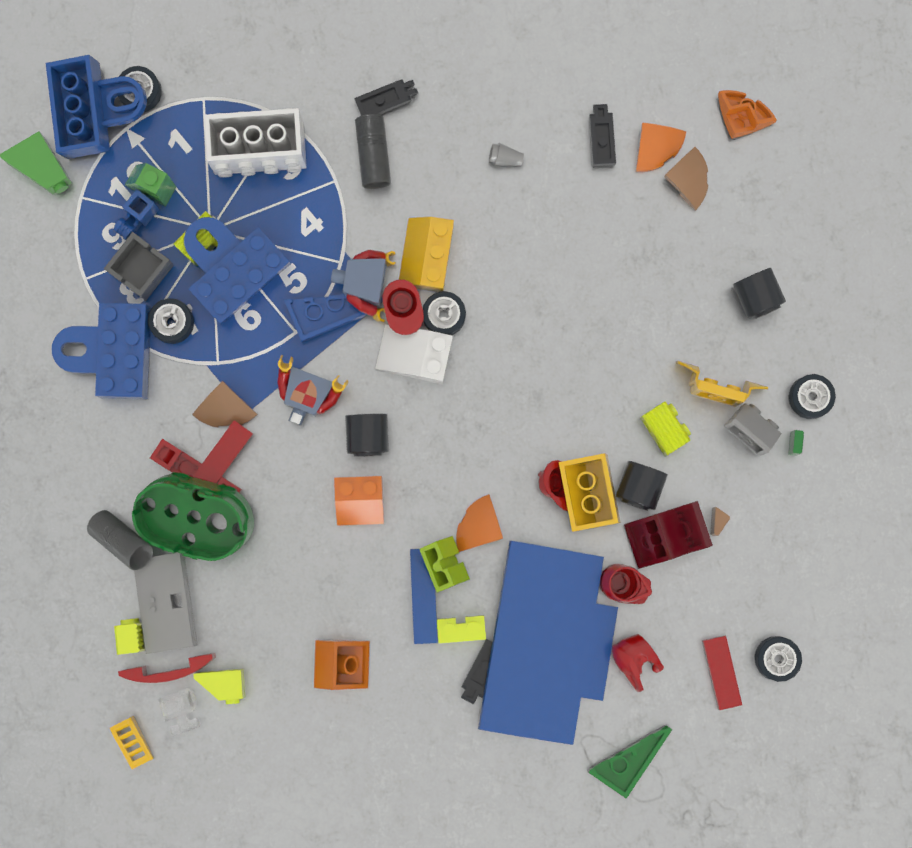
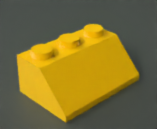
(427, 252)
(589, 492)

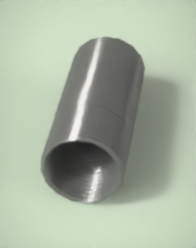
(372, 157)
(119, 540)

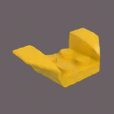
(710, 390)

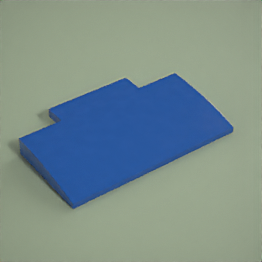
(547, 644)

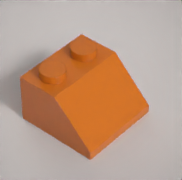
(359, 500)
(341, 664)

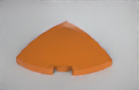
(743, 114)
(657, 146)
(478, 525)

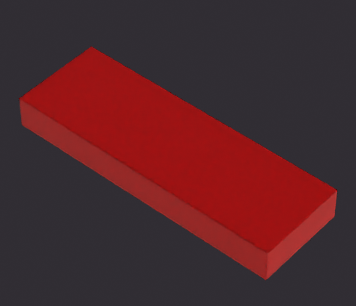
(223, 453)
(722, 672)

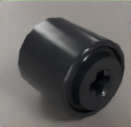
(759, 293)
(366, 434)
(641, 486)

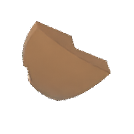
(690, 178)
(224, 407)

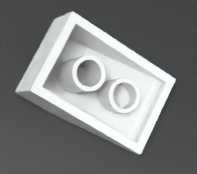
(416, 355)

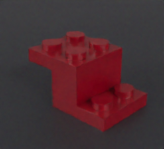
(668, 535)

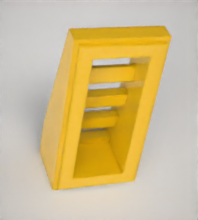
(115, 730)

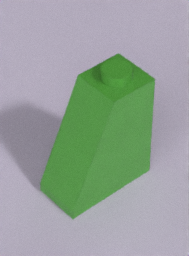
(38, 163)
(152, 183)

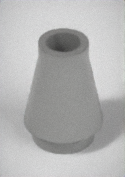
(505, 155)

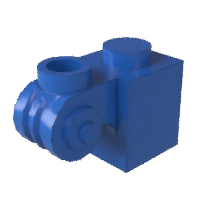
(139, 212)

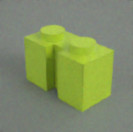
(443, 564)

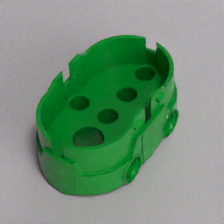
(169, 530)

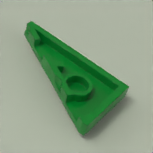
(626, 767)

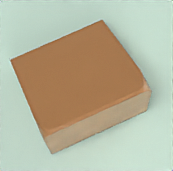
(718, 521)

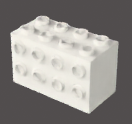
(255, 142)

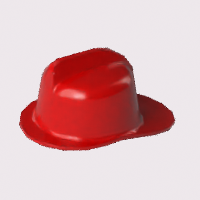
(402, 307)
(551, 484)

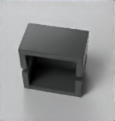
(139, 266)

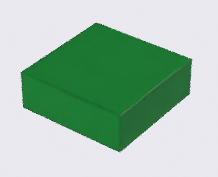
(796, 442)

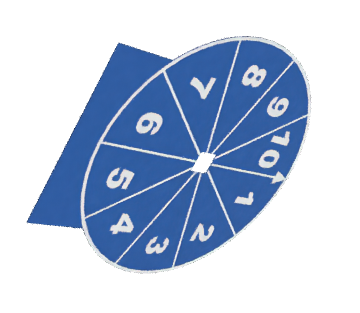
(295, 210)

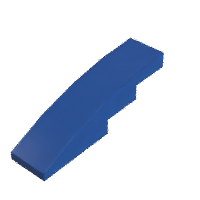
(422, 601)

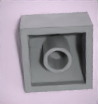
(753, 429)

